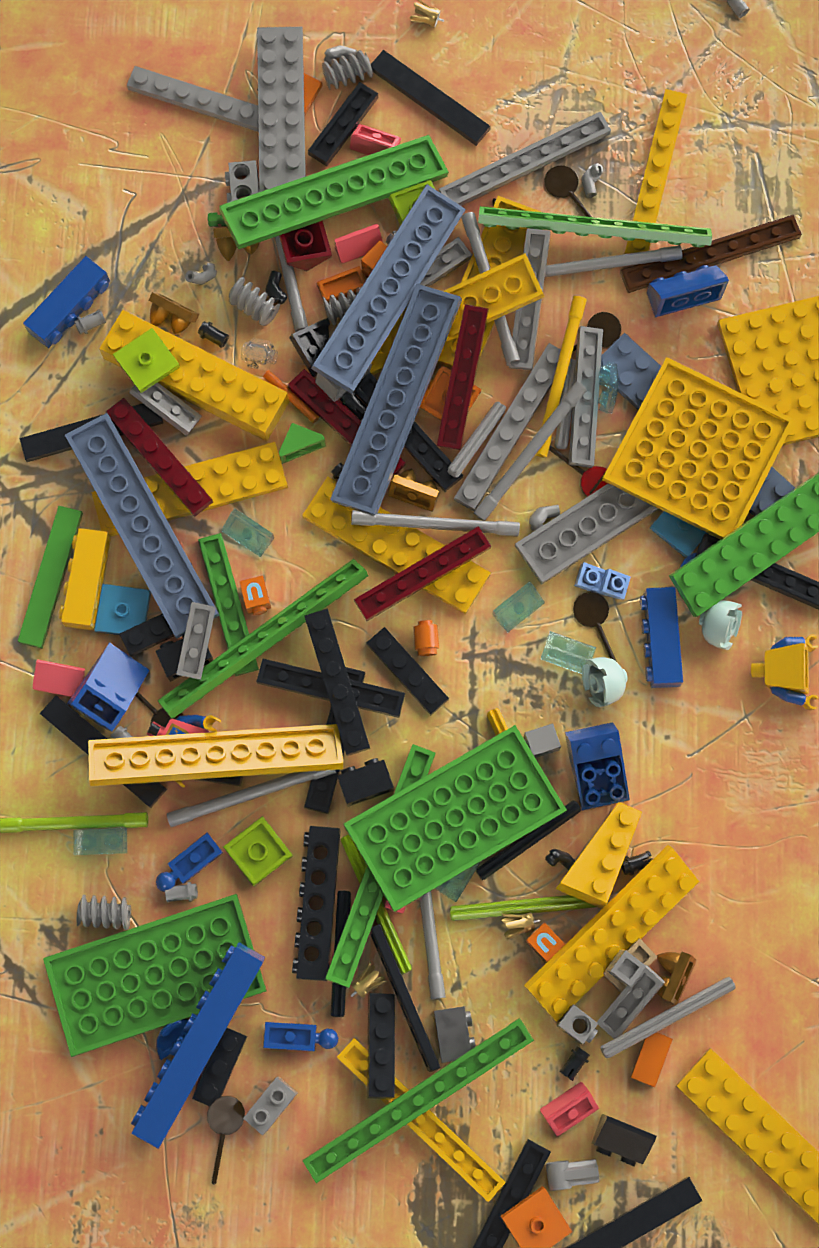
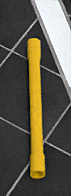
(575, 316)

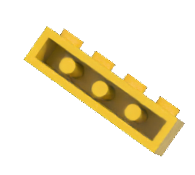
(85, 579)

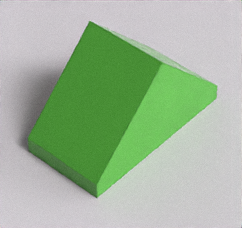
(300, 442)

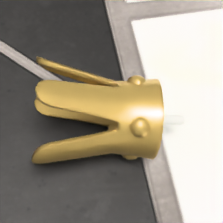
(431, 15)
(520, 923)
(367, 981)

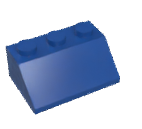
(686, 290)

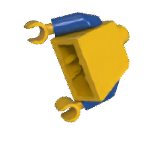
(788, 670)

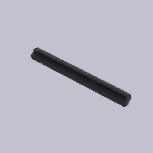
(526, 842)
(342, 914)

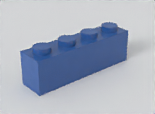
(67, 302)
(662, 637)

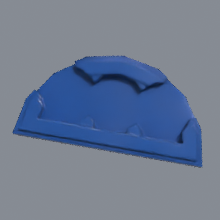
(168, 1037)

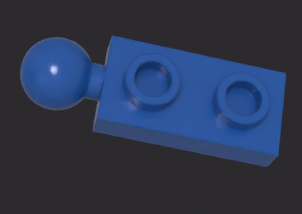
(189, 862)
(297, 1037)

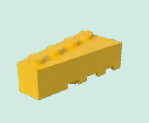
(599, 863)

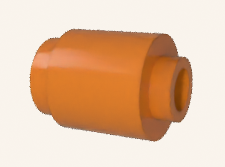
(426, 638)

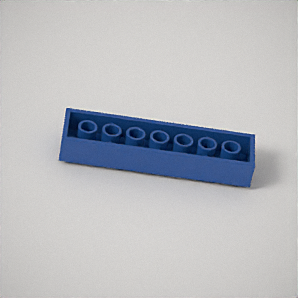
(198, 1045)

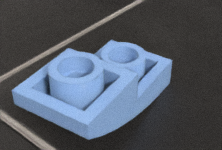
(602, 581)

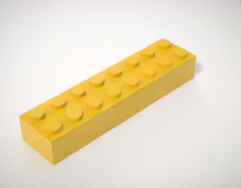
(207, 379)

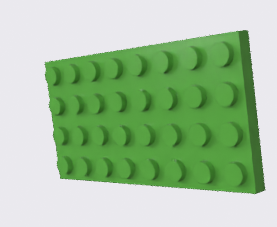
(454, 818)
(145, 974)

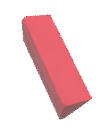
(370, 140)
(357, 243)
(57, 678)
(569, 1109)

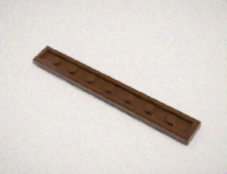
(720, 251)

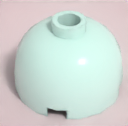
(721, 623)
(604, 680)

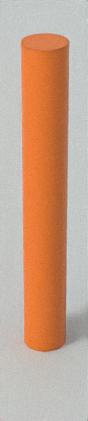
(293, 398)

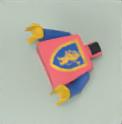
(184, 725)

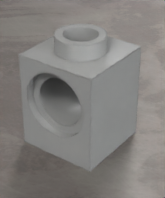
(542, 740)
(625, 968)
(570, 1016)

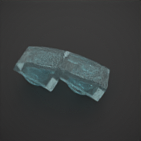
(608, 378)
(100, 841)

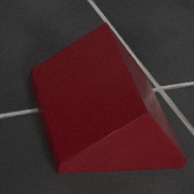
(306, 246)

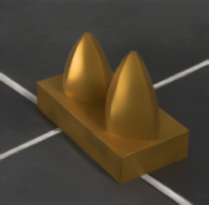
(227, 245)
(161, 309)
(408, 490)
(680, 967)

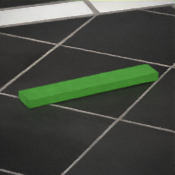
(50, 577)
(225, 594)

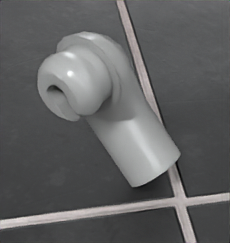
(338, 51)
(589, 179)
(201, 278)
(542, 514)

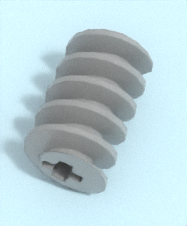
(347, 69)
(252, 303)
(339, 307)
(104, 913)

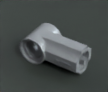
(566, 1174)

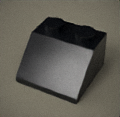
(623, 1140)

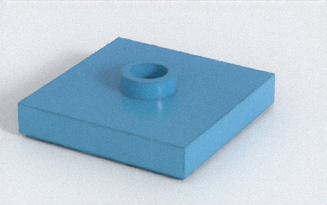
(678, 533)
(121, 608)

